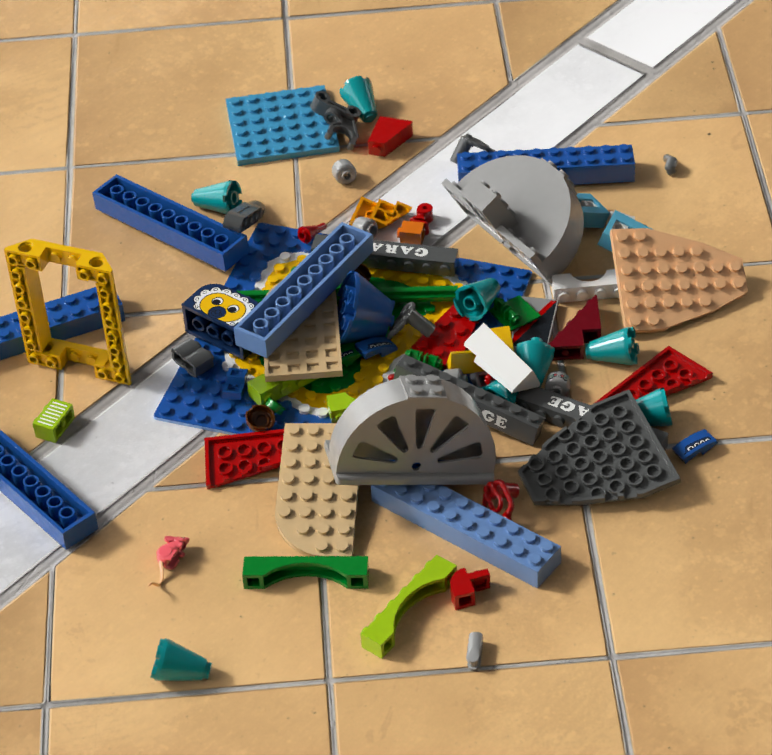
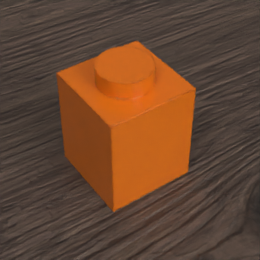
(411, 232)

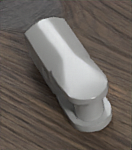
(474, 650)

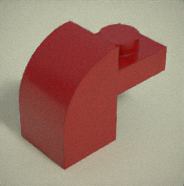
(464, 585)

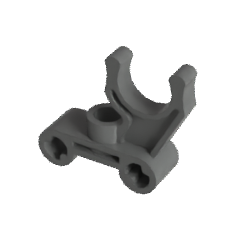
(339, 117)

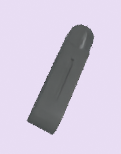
(244, 216)

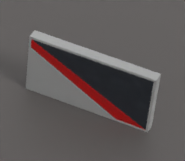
(540, 327)

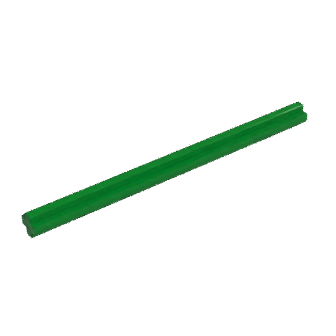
(398, 294)

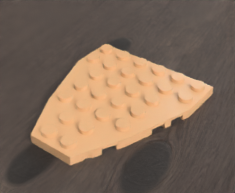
(671, 278)

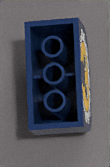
(214, 313)

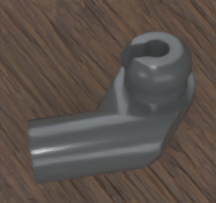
(671, 164)

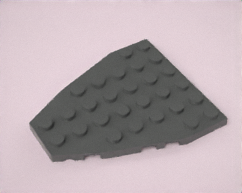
(600, 458)

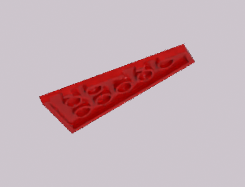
(448, 335)
(665, 370)

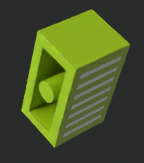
(53, 420)

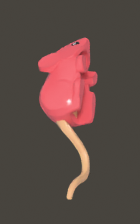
(168, 555)

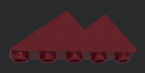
(579, 330)

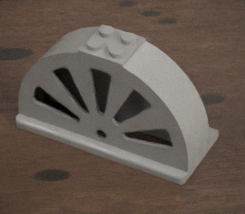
(525, 209)
(412, 423)

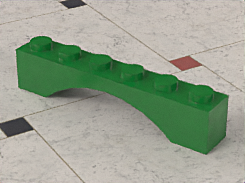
(266, 570)

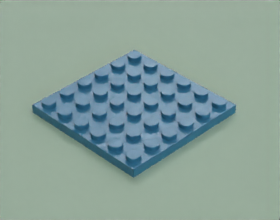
(278, 126)

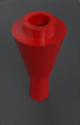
(307, 233)

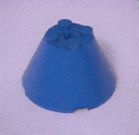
(362, 310)

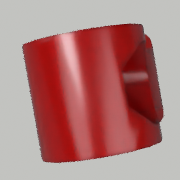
(424, 215)

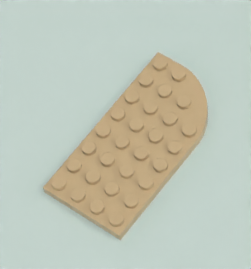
(311, 349)
(310, 507)

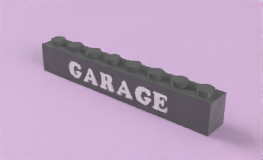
(408, 257)
(562, 410)
(496, 411)

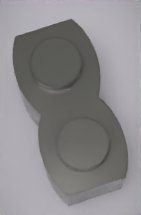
(192, 357)

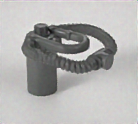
(465, 144)
(410, 316)

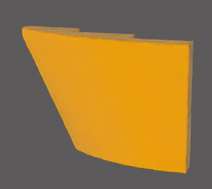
(382, 211)

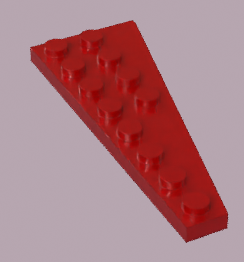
(241, 456)

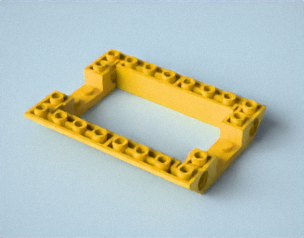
(23, 264)

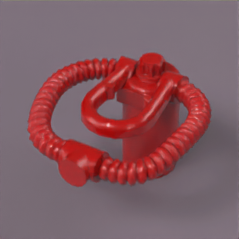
(500, 490)

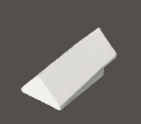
(500, 361)

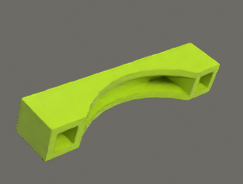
(431, 580)

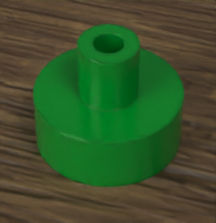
(275, 406)

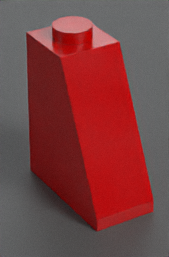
(389, 135)

